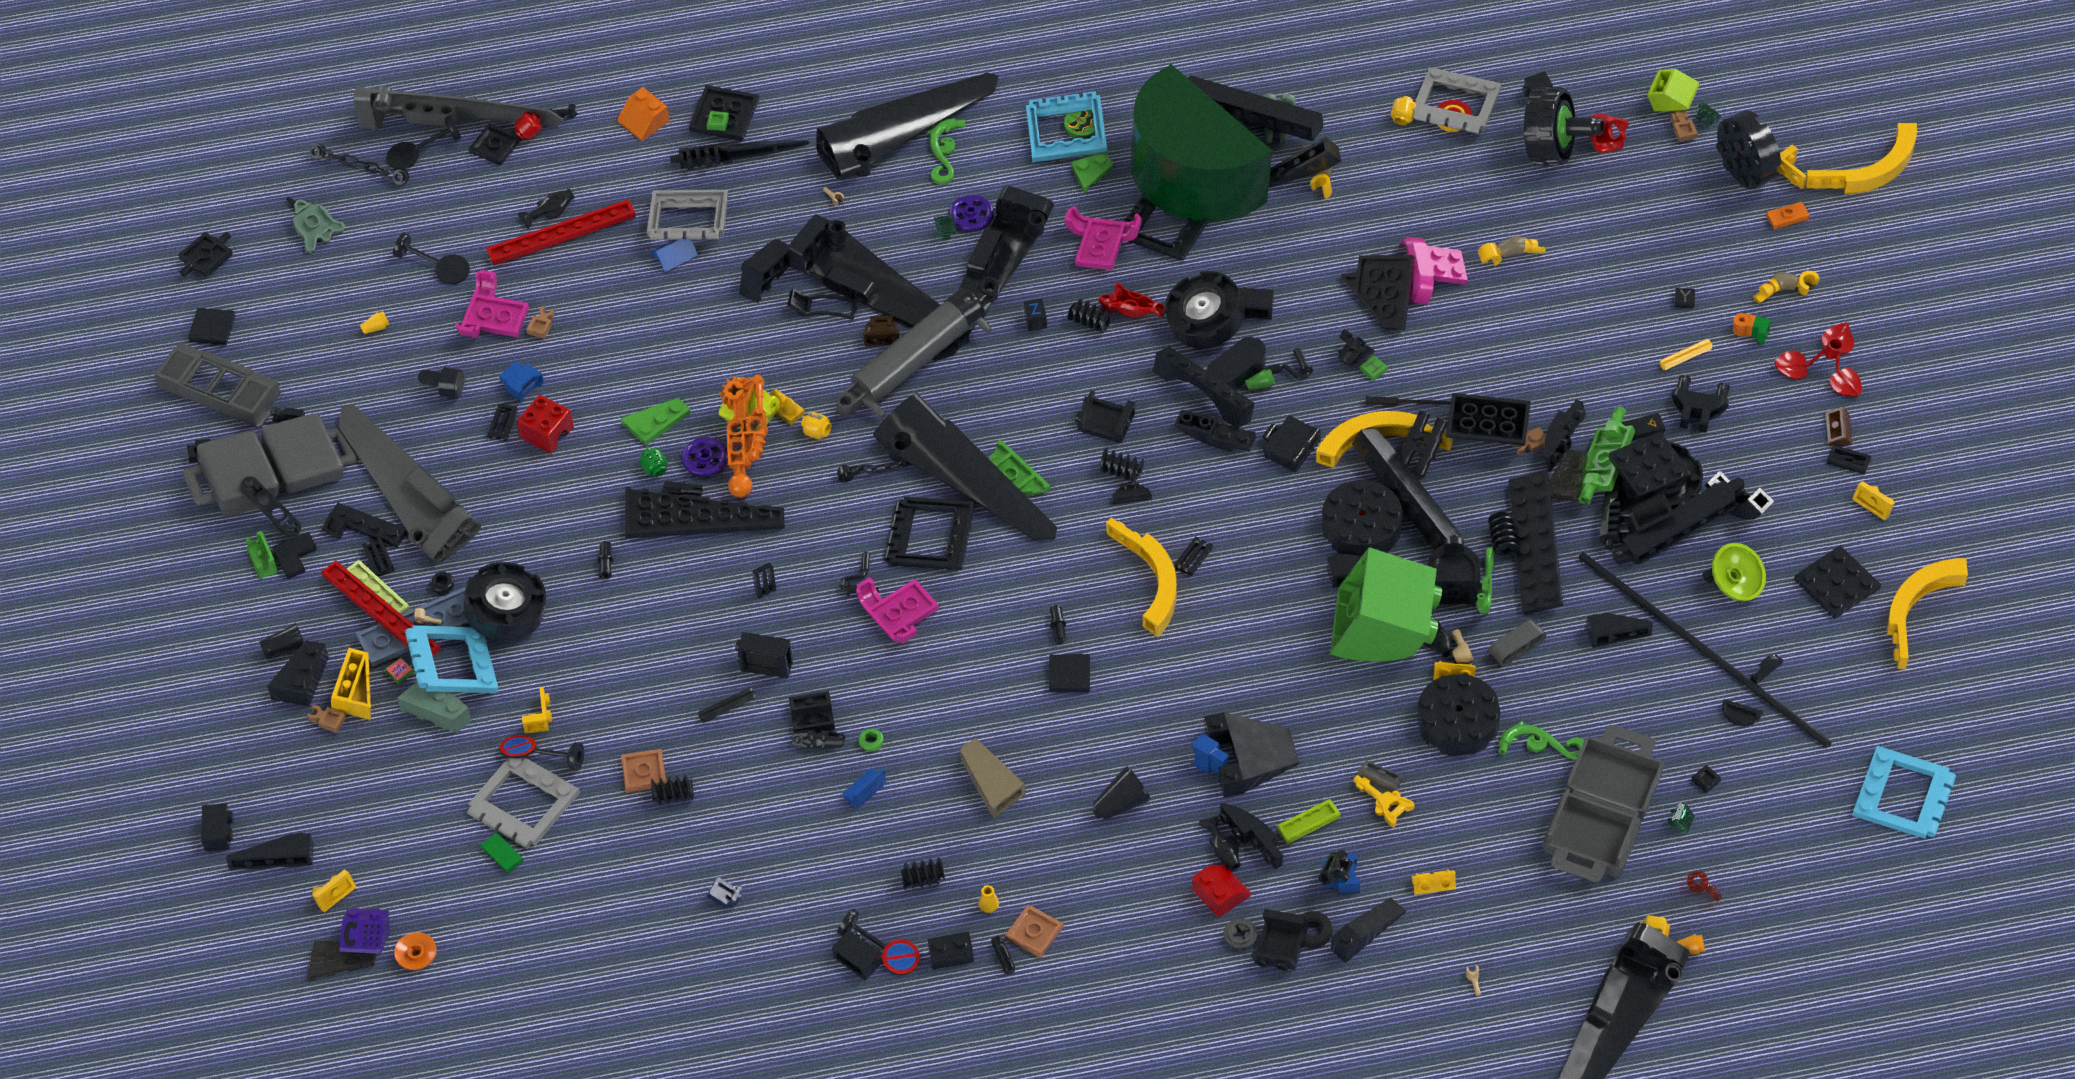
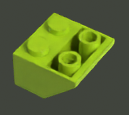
(1672, 91)

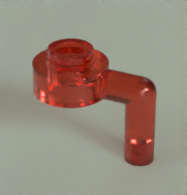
(1702, 885)

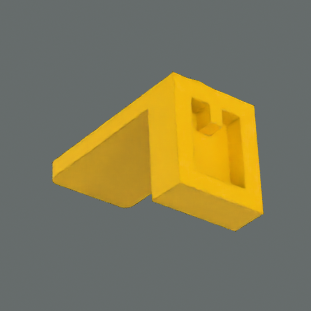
(1788, 158)
(538, 722)

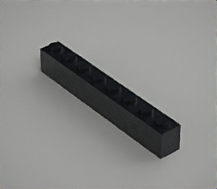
(1263, 110)
(1403, 483)

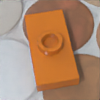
(1787, 215)

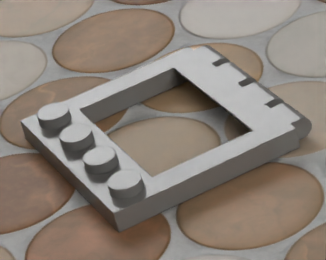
(1455, 119)
(682, 199)
(509, 825)

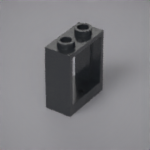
(764, 664)

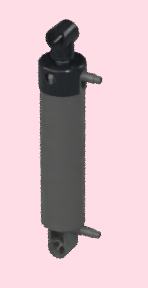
(918, 347)

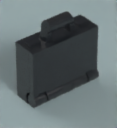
(1290, 443)

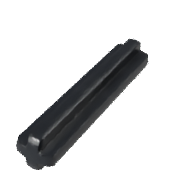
(726, 704)

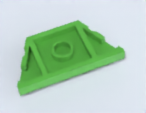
(1018, 470)

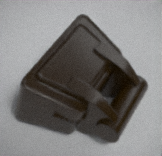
(880, 331)

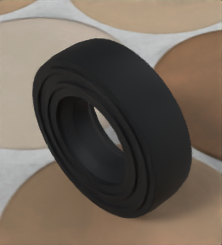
(1326, 926)

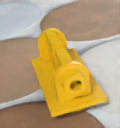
(1447, 669)
(1434, 882)

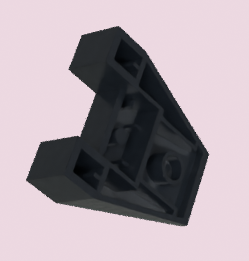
(1258, 749)

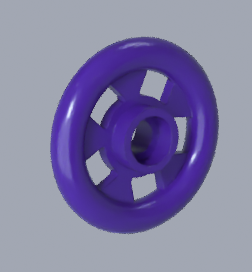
(969, 200)
(709, 443)

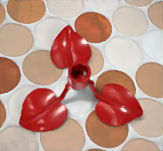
(1836, 341)

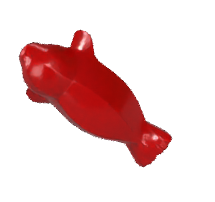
(1130, 303)

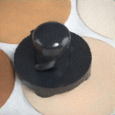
(1353, 348)

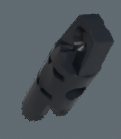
(818, 739)

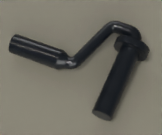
(1305, 369)
(864, 569)

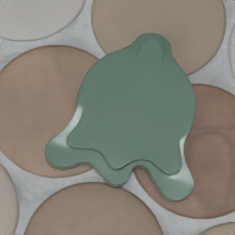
(314, 223)

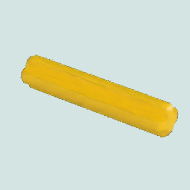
(1685, 354)

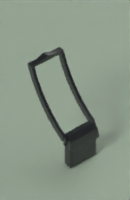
(802, 304)

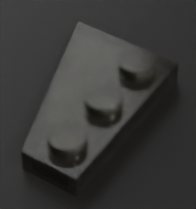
(328, 960)

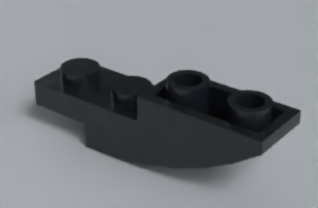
(1209, 431)
(1559, 432)
(1250, 828)

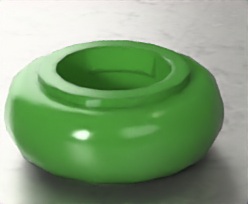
(871, 746)

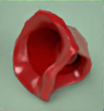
(1606, 141)

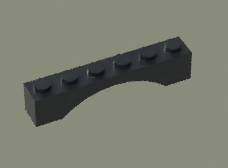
(1231, 404)

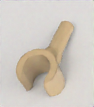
(838, 195)
(419, 617)
(1473, 976)

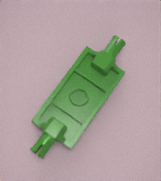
(1599, 471)

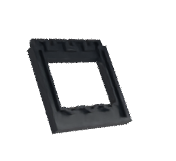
(1180, 247)
(902, 526)

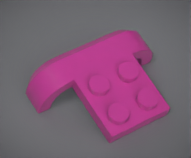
(1100, 238)
(1432, 265)
(491, 313)
(899, 610)

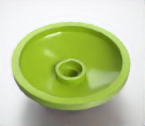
(1744, 566)

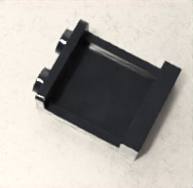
(1105, 418)
(1280, 940)

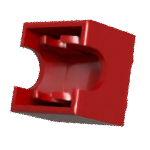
(544, 423)

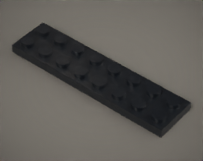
(1537, 543)

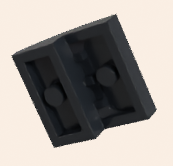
(812, 712)

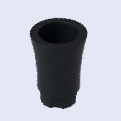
(282, 642)

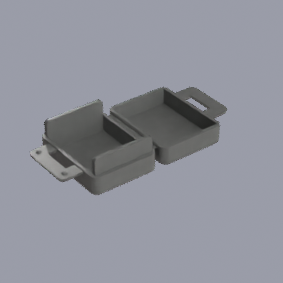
(291, 456)
(1603, 805)

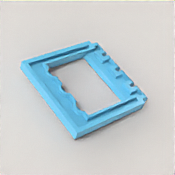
(1077, 146)
(424, 664)
(1875, 782)

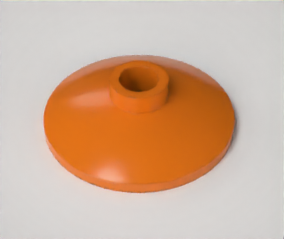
(412, 944)

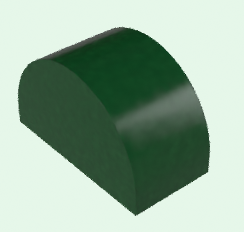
(1195, 154)

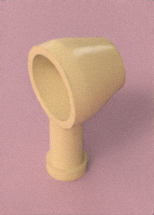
(1462, 652)

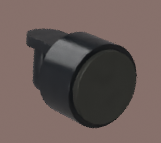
(449, 381)

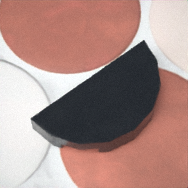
(1130, 493)
(1766, 667)
(1740, 714)

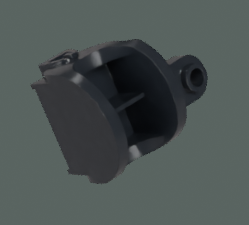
(1456, 572)

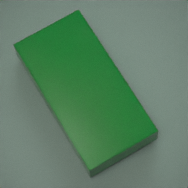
(501, 853)

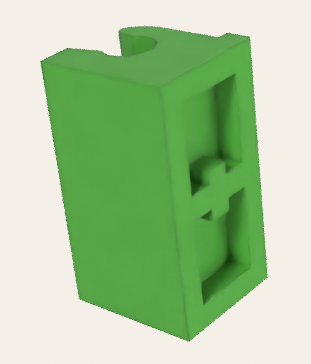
(261, 556)

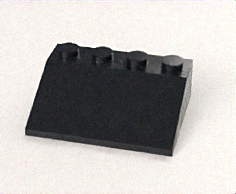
(1488, 419)

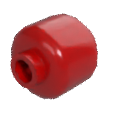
(528, 125)

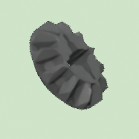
(1244, 926)

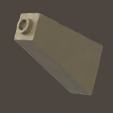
(992, 779)

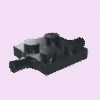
(205, 254)

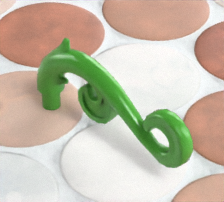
(940, 151)
(1485, 598)
(1536, 746)

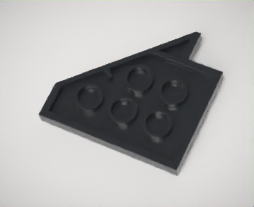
(1384, 287)

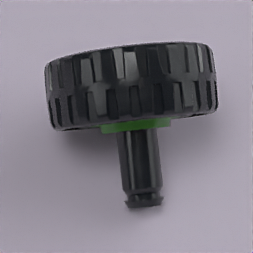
(1552, 126)

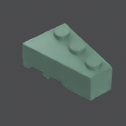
(436, 707)

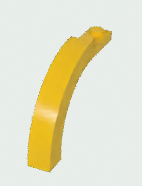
(1874, 175)
(1387, 422)
(1148, 548)
(1924, 581)

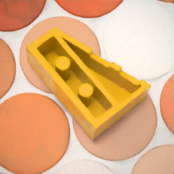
(353, 686)

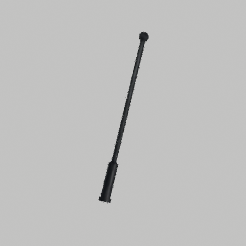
(1395, 401)

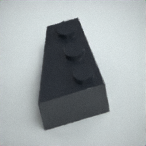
(763, 268)
(300, 675)

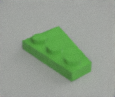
(655, 421)

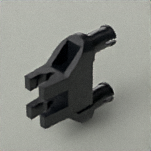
(1699, 405)

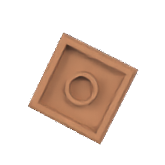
(641, 768)
(1034, 931)

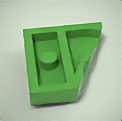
(1091, 169)

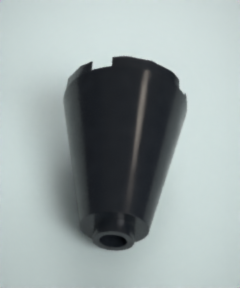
(1120, 795)

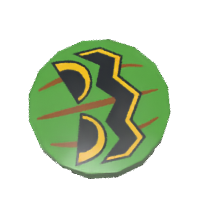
(1080, 124)

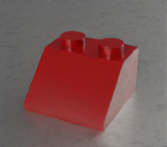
(1219, 889)

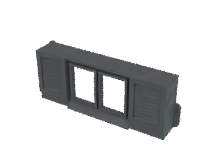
(248, 400)

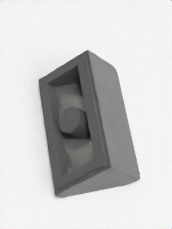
(1380, 777)

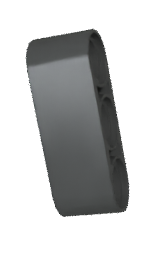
(1516, 643)

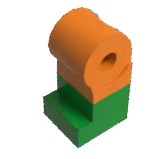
(1752, 326)

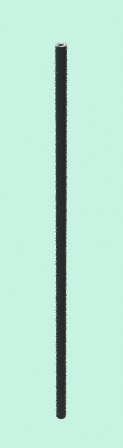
(1705, 650)

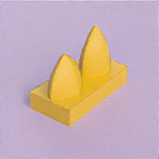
(788, 409)
(1873, 500)
(333, 891)

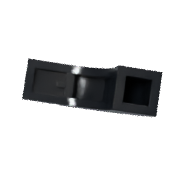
(1749, 505)

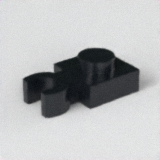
(288, 413)

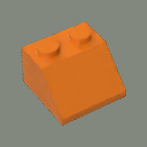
(643, 114)

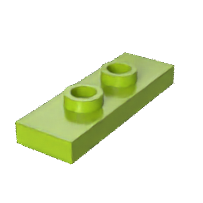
(1308, 821)

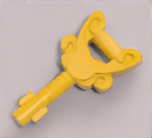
(1385, 801)

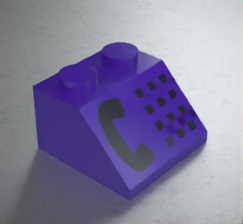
(364, 931)

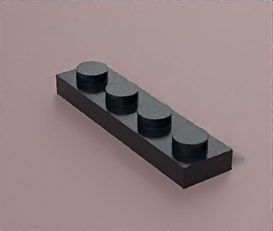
(371, 525)

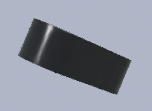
(1239, 362)

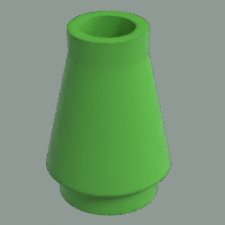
(1261, 380)

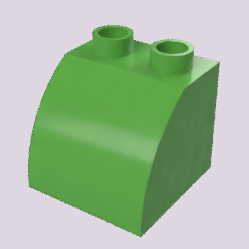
(1385, 609)

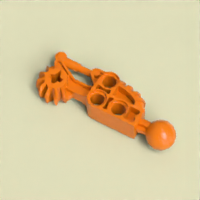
(737, 396)

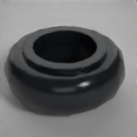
(442, 576)

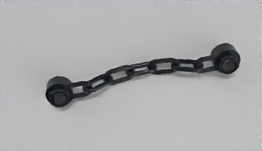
(322, 152)
(846, 474)

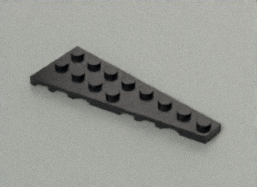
(673, 515)

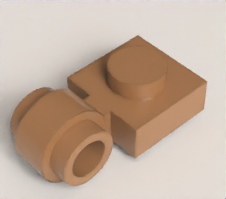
(1682, 126)

